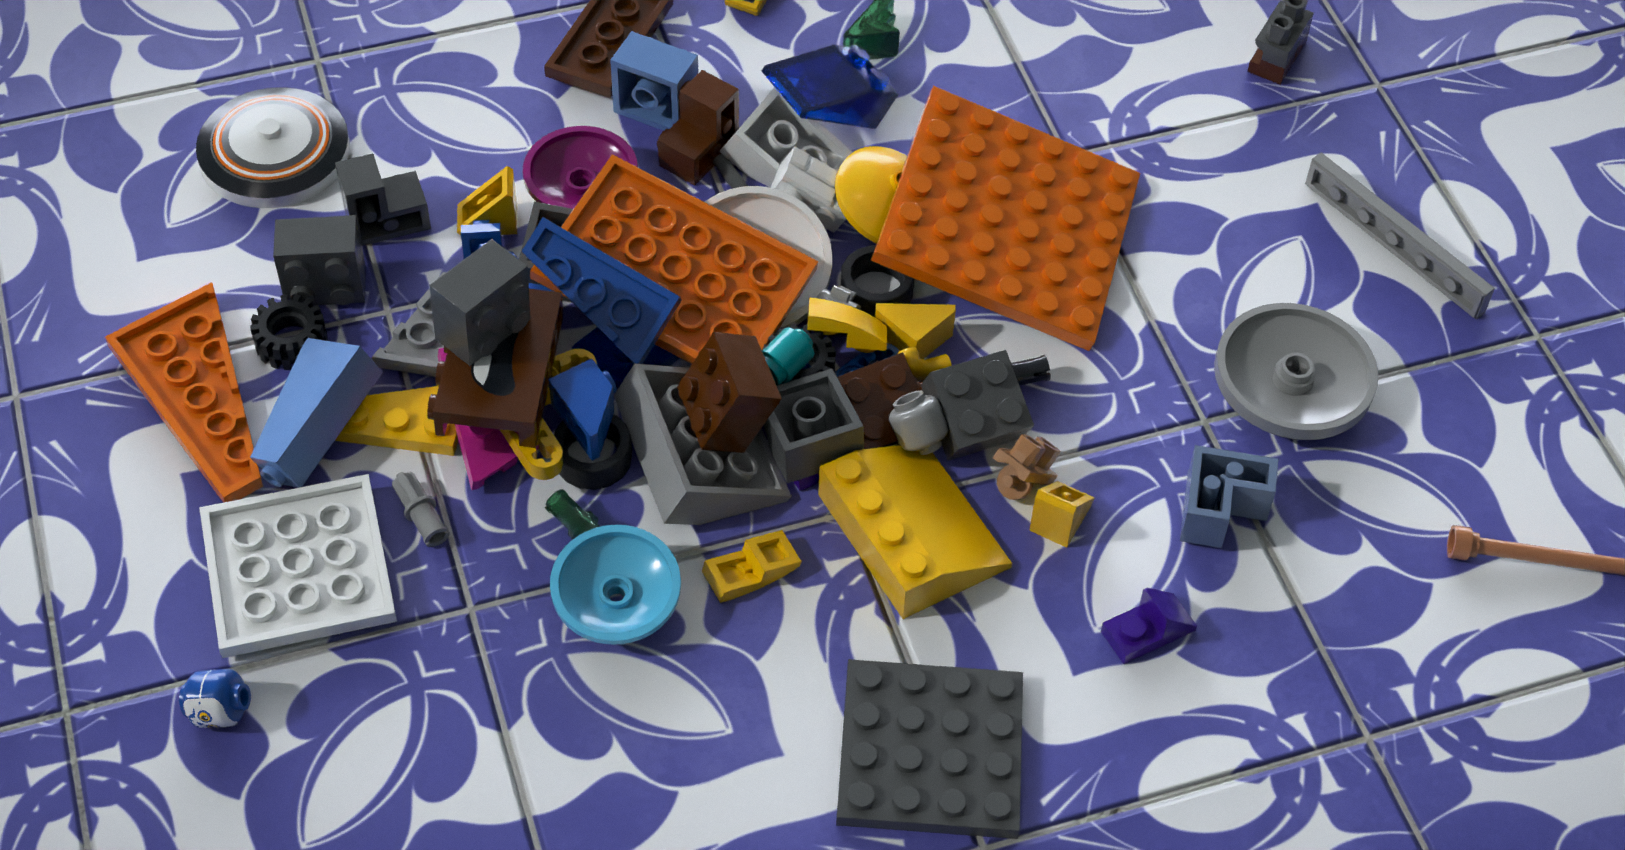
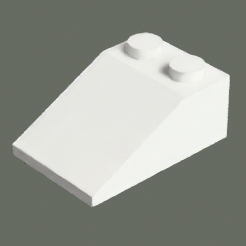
(771, 135)

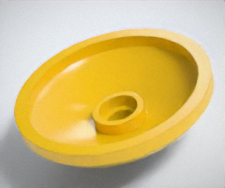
(866, 187)

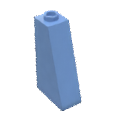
(313, 409)

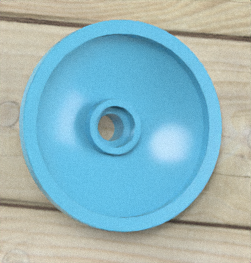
(610, 563)

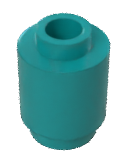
(788, 354)

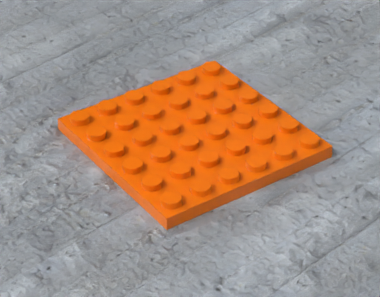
(1008, 218)

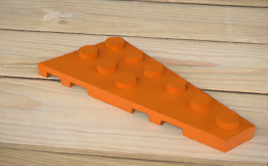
(189, 379)

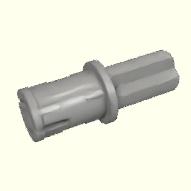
(420, 509)

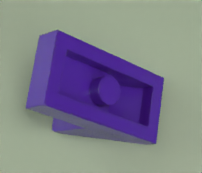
(1148, 626)

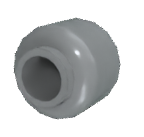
(918, 422)

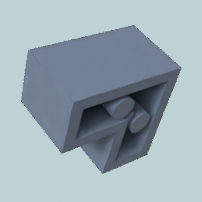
(1222, 486)

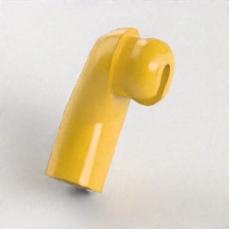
(921, 368)

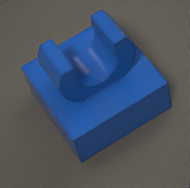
(478, 233)

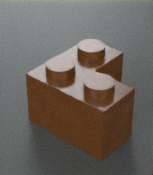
(705, 125)

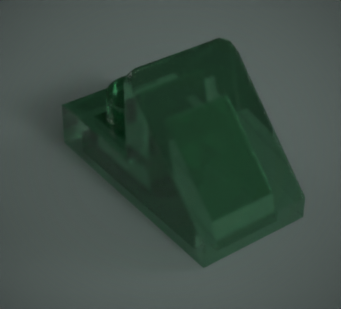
(875, 31)

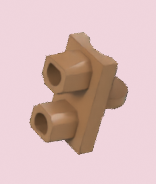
(1028, 464)

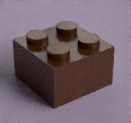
(728, 392)

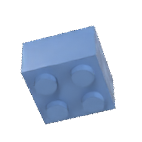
(649, 80)

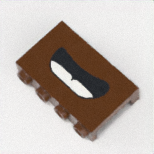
(509, 384)

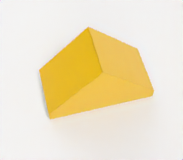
(492, 202)
(917, 325)
(1059, 512)

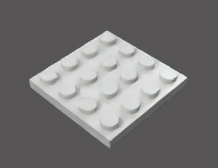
(296, 565)

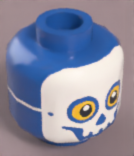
(214, 698)

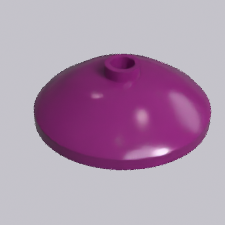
(567, 162)

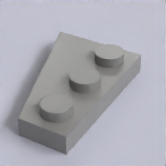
(413, 343)

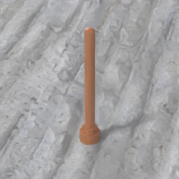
(1465, 543)

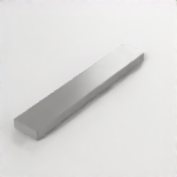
(1399, 236)

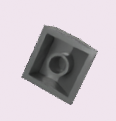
(812, 425)

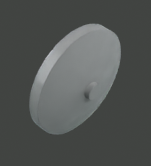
(1296, 371)

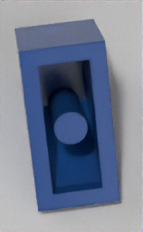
(585, 404)

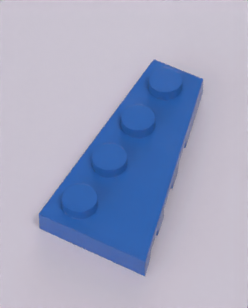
(609, 293)

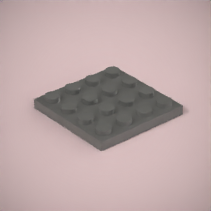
(931, 749)

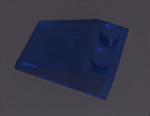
(834, 86)

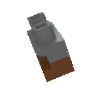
(1281, 40)

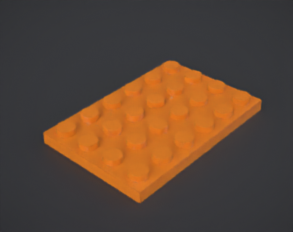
(718, 265)

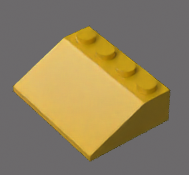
(909, 525)

